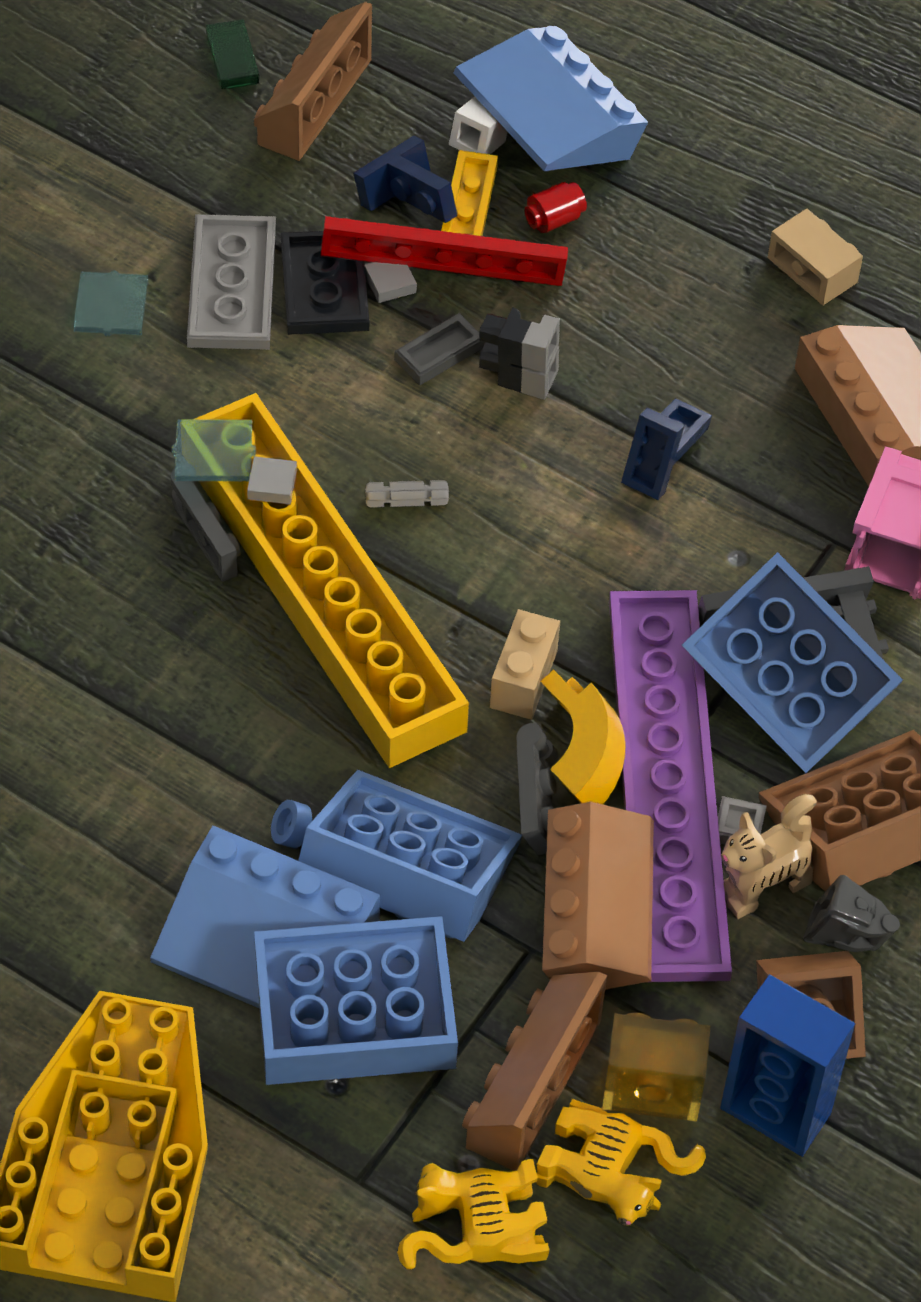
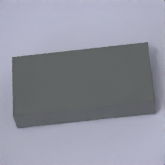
(439, 349)

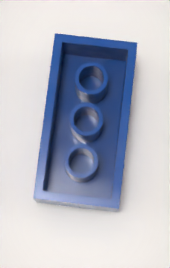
(786, 1064)

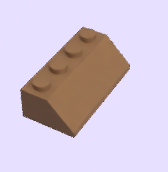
(316, 83)
(599, 893)
(536, 1068)

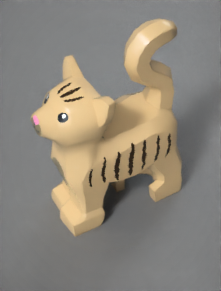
(768, 858)

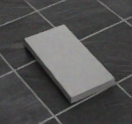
(232, 282)

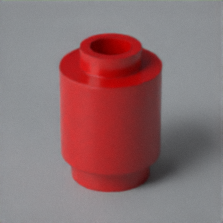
(555, 206)

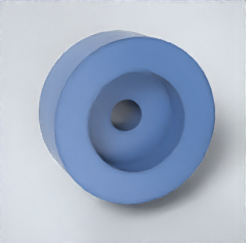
(290, 823)

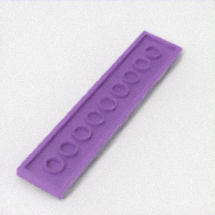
(672, 779)

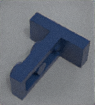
(406, 175)
(660, 443)

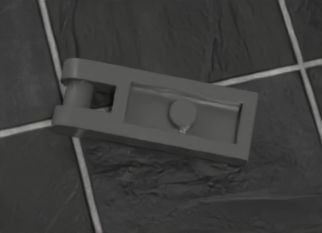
(205, 526)
(536, 784)

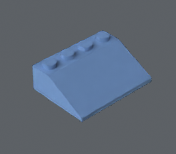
(553, 100)
(792, 662)
(410, 852)
(242, 890)
(355, 1000)

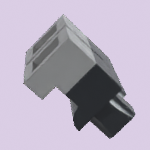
(521, 352)

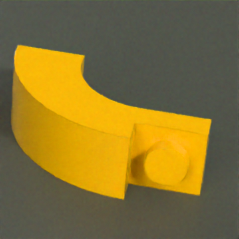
(597, 744)

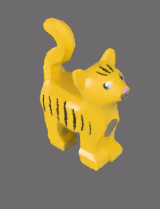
(605, 1156)
(487, 1224)

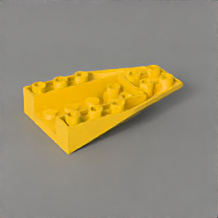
(108, 1153)

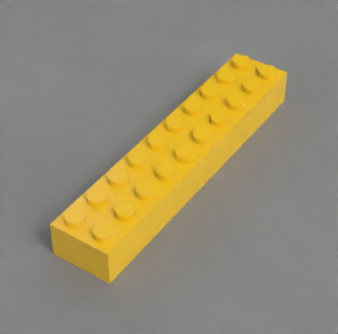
(340, 602)

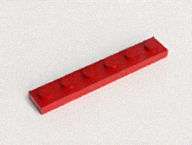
(444, 251)

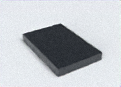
(320, 290)

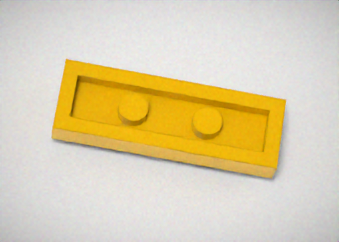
(472, 192)

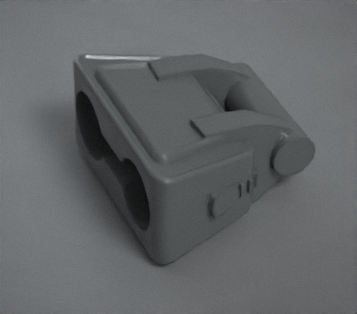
(850, 918)

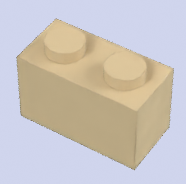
(815, 256)
(524, 663)

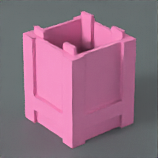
(891, 524)

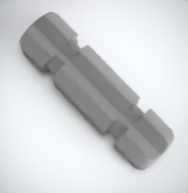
(407, 493)

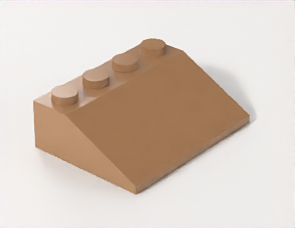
(865, 389)
(863, 812)

